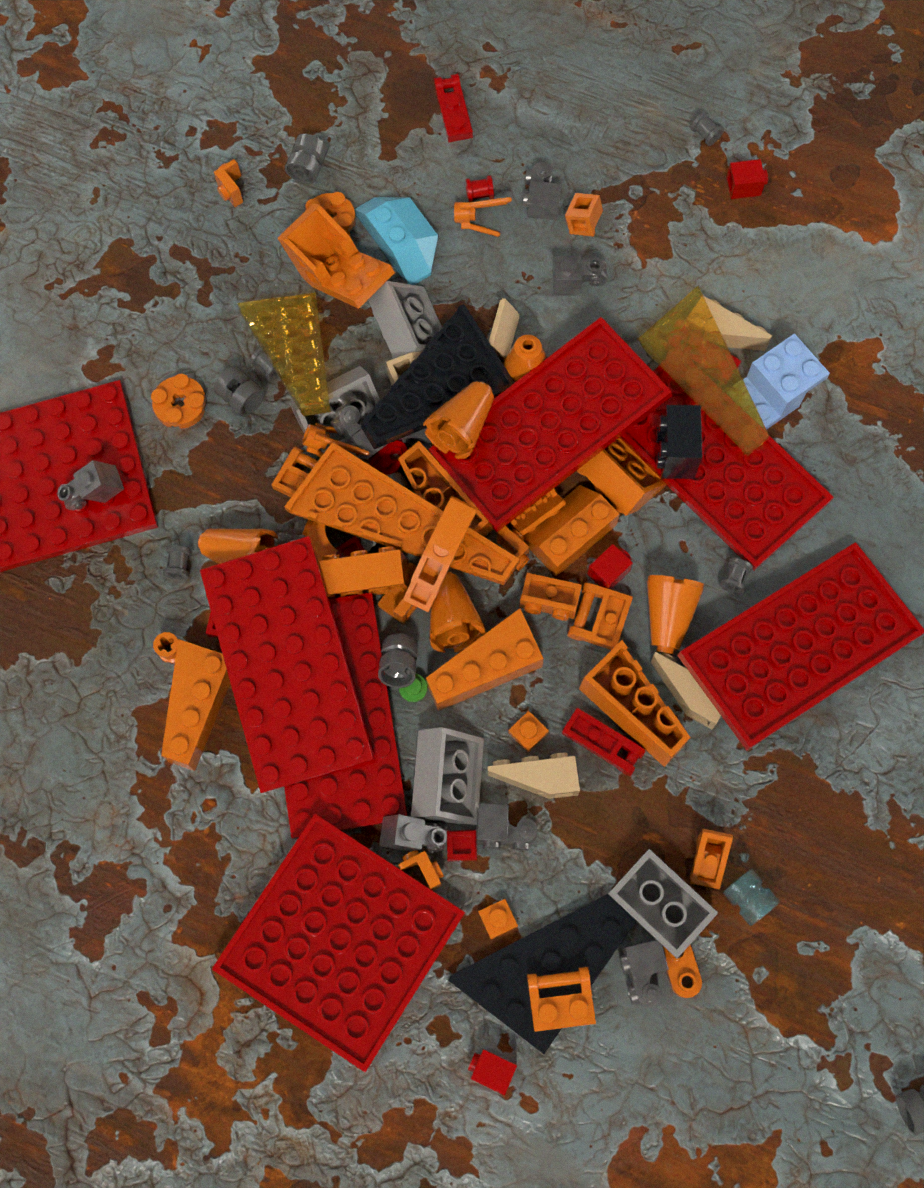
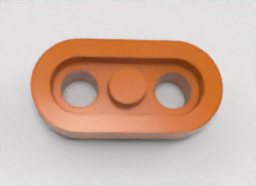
(681, 967)

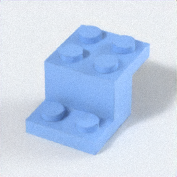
(782, 379)

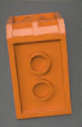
(330, 258)

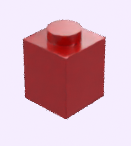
(746, 179)
(610, 567)
(492, 1071)

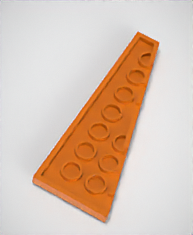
(369, 504)

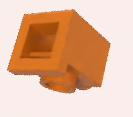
(583, 214)

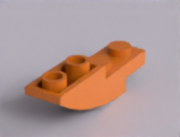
(440, 553)

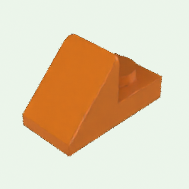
(710, 858)

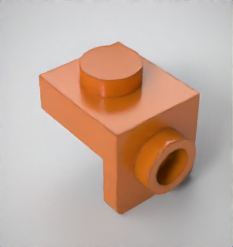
(225, 178)
(514, 543)
(430, 871)

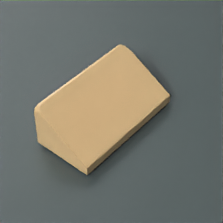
(504, 329)

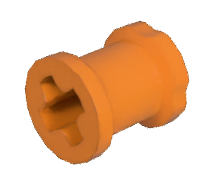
(160, 644)

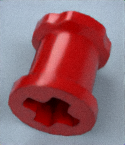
(479, 188)

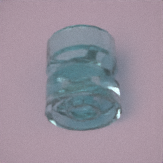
(751, 897)

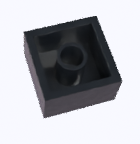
(679, 442)

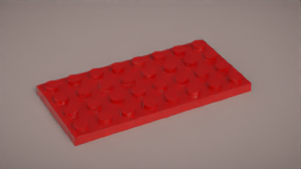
(555, 422)
(744, 499)
(800, 645)
(286, 665)
(374, 788)

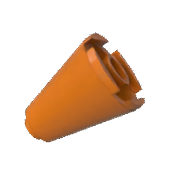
(524, 356)
(460, 420)
(228, 544)
(671, 610)
(454, 617)

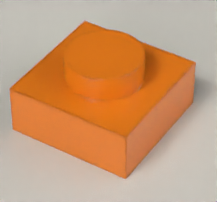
(528, 731)
(498, 919)

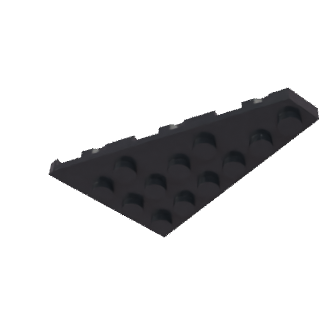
(443, 369)
(574, 941)

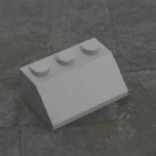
(404, 317)
(351, 389)
(447, 776)
(663, 903)

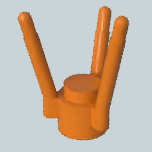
(466, 212)
(316, 438)

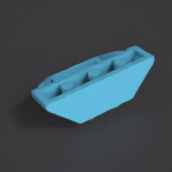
(401, 235)

